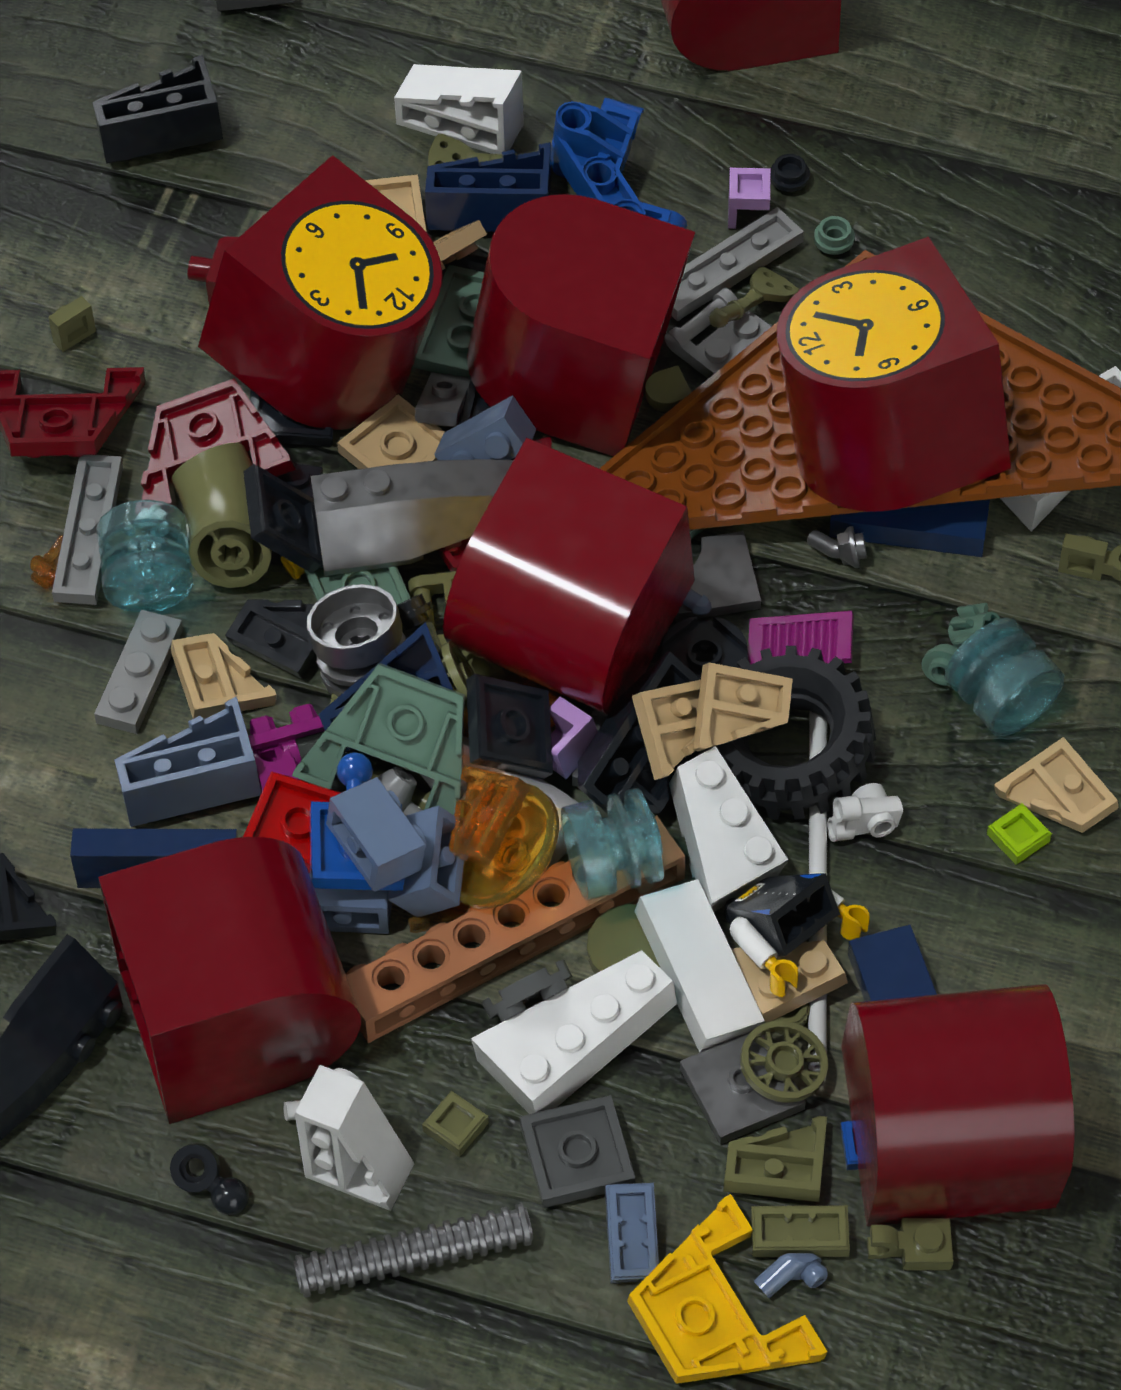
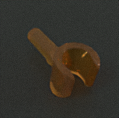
(44, 566)

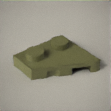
(778, 1163)

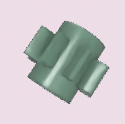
(969, 621)

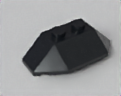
(617, 753)

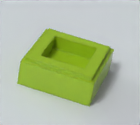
(1019, 833)

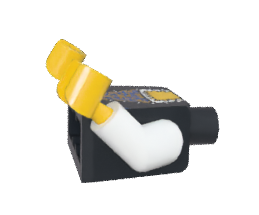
(782, 915)

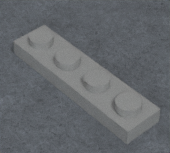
(735, 260)
(79, 560)

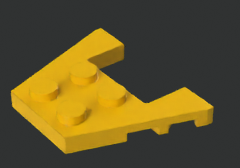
(699, 1319)

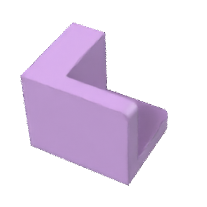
(747, 191)
(571, 737)

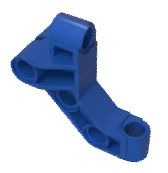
(594, 147)

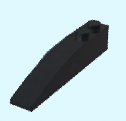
(53, 1028)

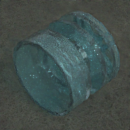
(144, 556)
(1004, 677)
(622, 842)

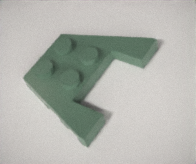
(401, 723)

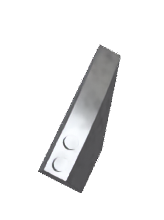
(400, 510)

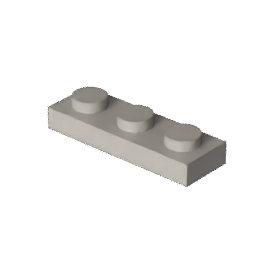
(138, 672)

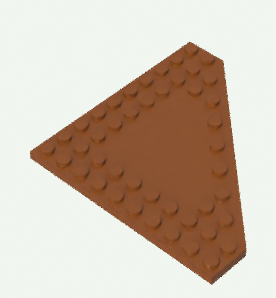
(735, 460)

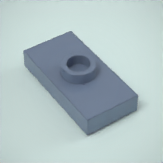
(631, 1231)

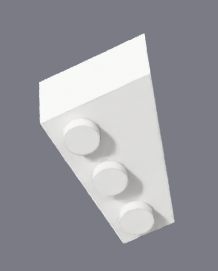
(463, 103)
(722, 829)
(349, 1139)

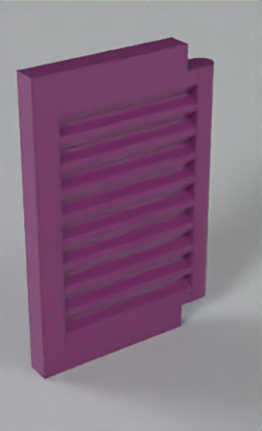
(823, 631)

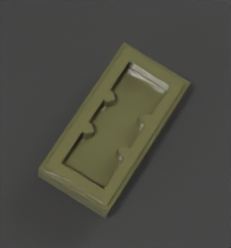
(800, 1230)

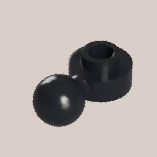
(227, 1194)

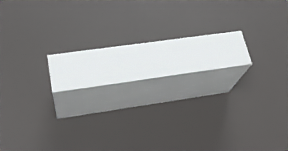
(700, 963)

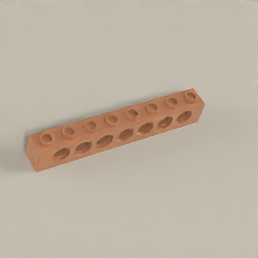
(499, 948)

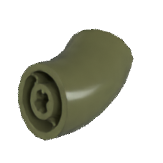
(218, 518)

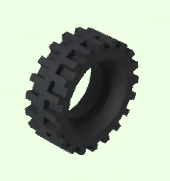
(845, 707)

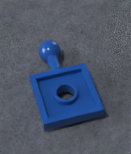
(328, 860)

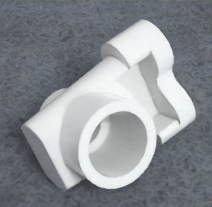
(864, 812)

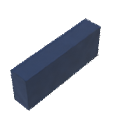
(938, 527)
(110, 850)
(890, 965)

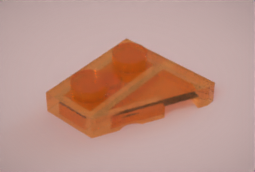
(485, 814)

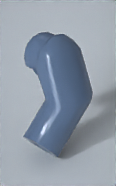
(792, 1267)

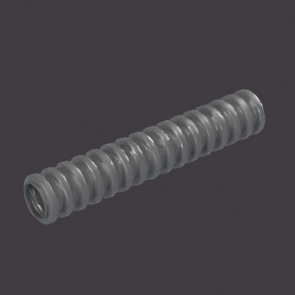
(413, 1250)

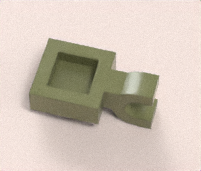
(1089, 558)
(920, 1243)

